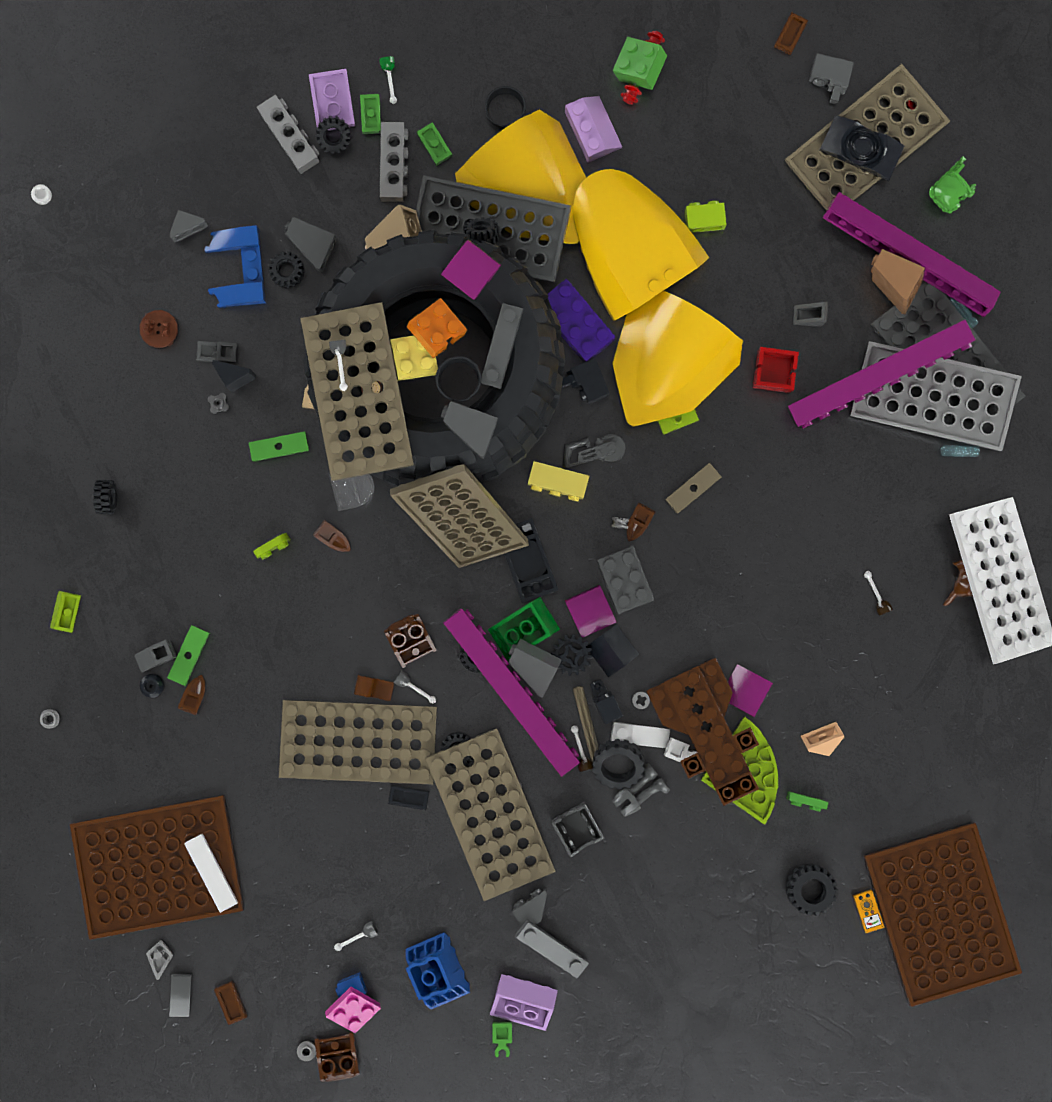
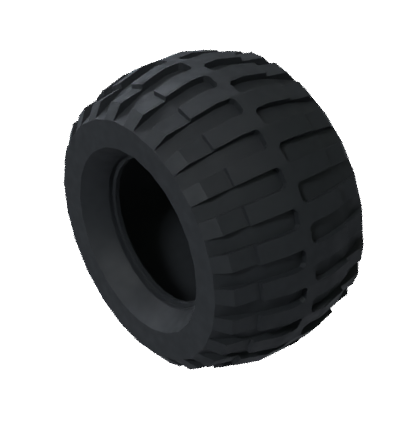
(409, 280)

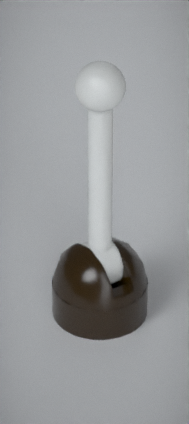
(883, 606)
(585, 762)

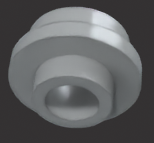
(43, 718)
(309, 1045)

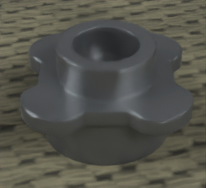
(223, 406)

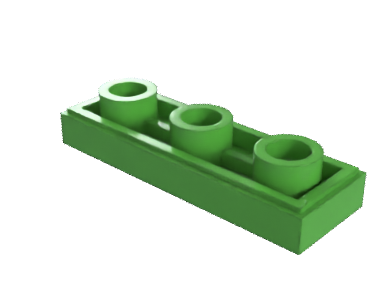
(267, 449)
(183, 666)

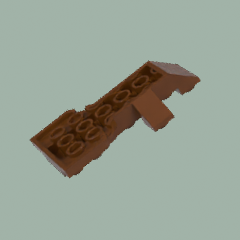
(716, 750)

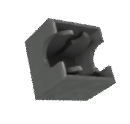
(577, 829)

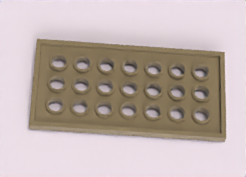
(870, 101)
(390, 395)
(459, 516)
(347, 771)
(466, 834)

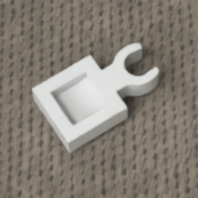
(678, 750)

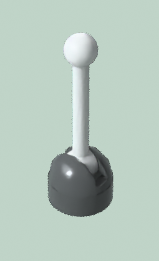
(338, 348)
(403, 680)
(369, 930)

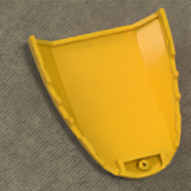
(631, 240)

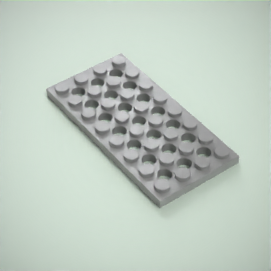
(937, 426)

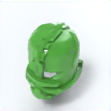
(950, 188)

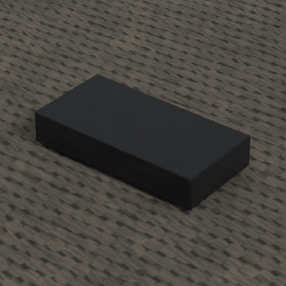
(408, 797)

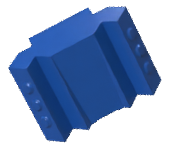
(436, 971)

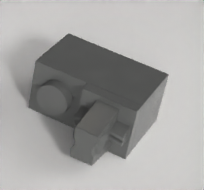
(833, 73)

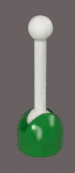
(387, 65)

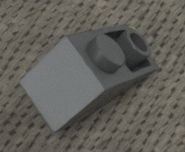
(155, 655)
(532, 908)

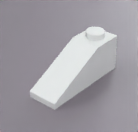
(640, 734)

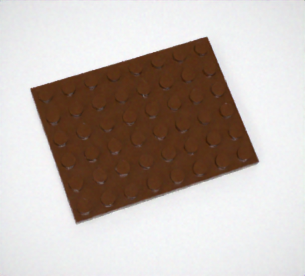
(140, 872)
(942, 914)

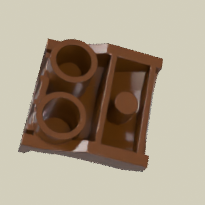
(409, 639)
(337, 1058)

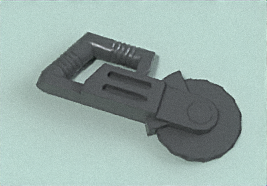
(609, 447)

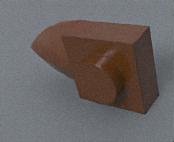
(639, 521)
(332, 537)
(193, 695)

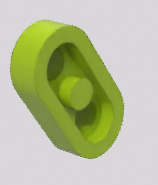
(265, 550)

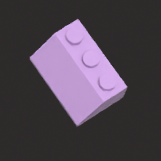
(592, 127)
(523, 1002)

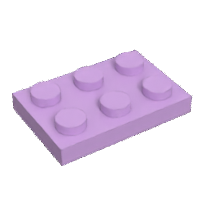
(332, 96)

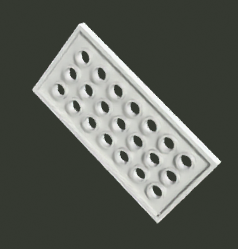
(983, 595)

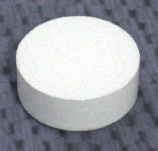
(41, 194)

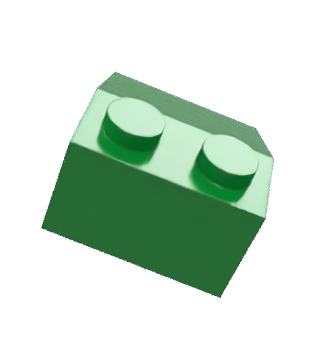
(530, 623)

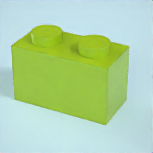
(705, 217)

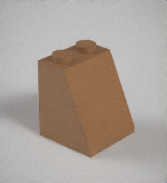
(897, 278)

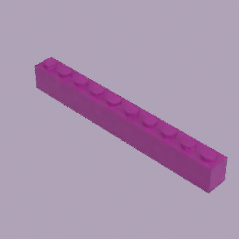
(938, 270)
(883, 372)
(511, 692)

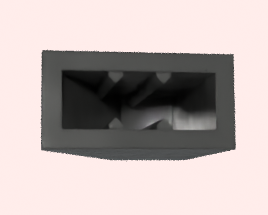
(311, 242)
(470, 426)
(534, 665)

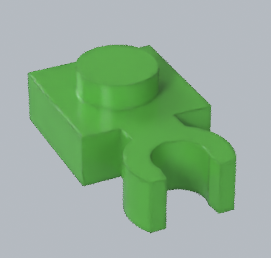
(502, 1034)

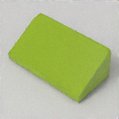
(65, 611)

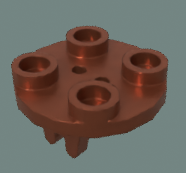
(149, 329)

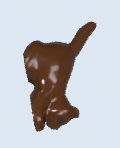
(962, 586)

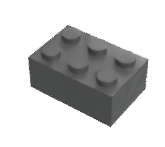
(625, 580)

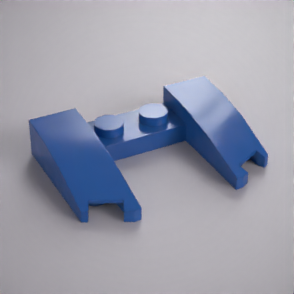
(253, 289)

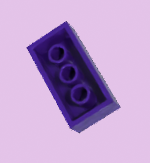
(579, 323)

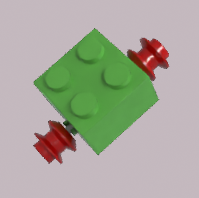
(640, 64)

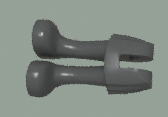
(635, 801)

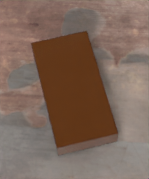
(791, 33)
(230, 1002)

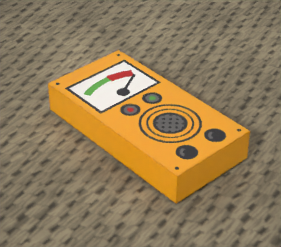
(868, 911)

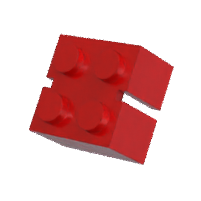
(774, 369)

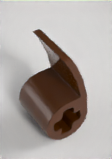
(373, 688)

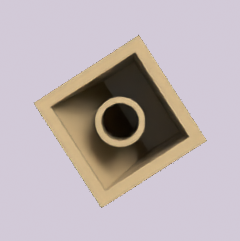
(399, 221)

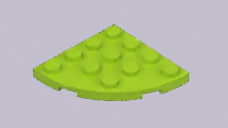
(764, 771)

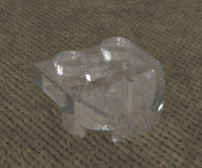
(352, 491)

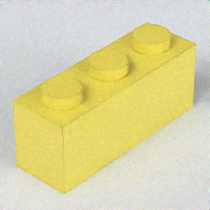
(558, 481)

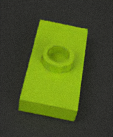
(673, 423)

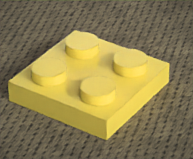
(412, 359)

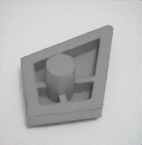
(159, 958)

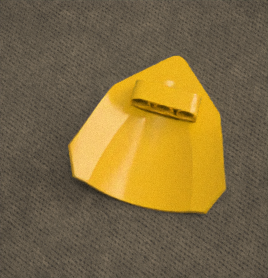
(530, 161)
(671, 358)

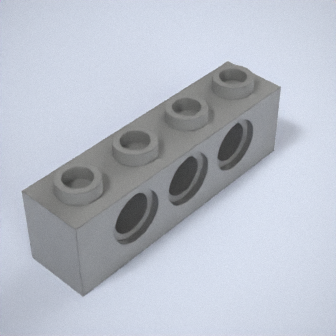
(389, 132)
(302, 160)

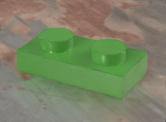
(370, 113)
(434, 144)
(799, 799)

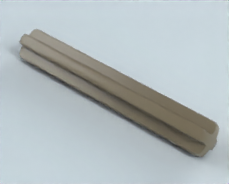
(586, 720)

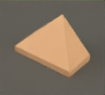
(824, 739)

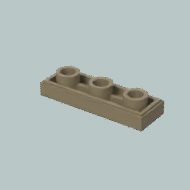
(702, 481)

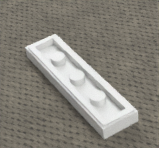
(211, 873)

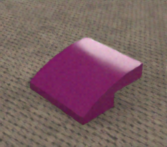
(471, 269)
(590, 611)
(747, 690)

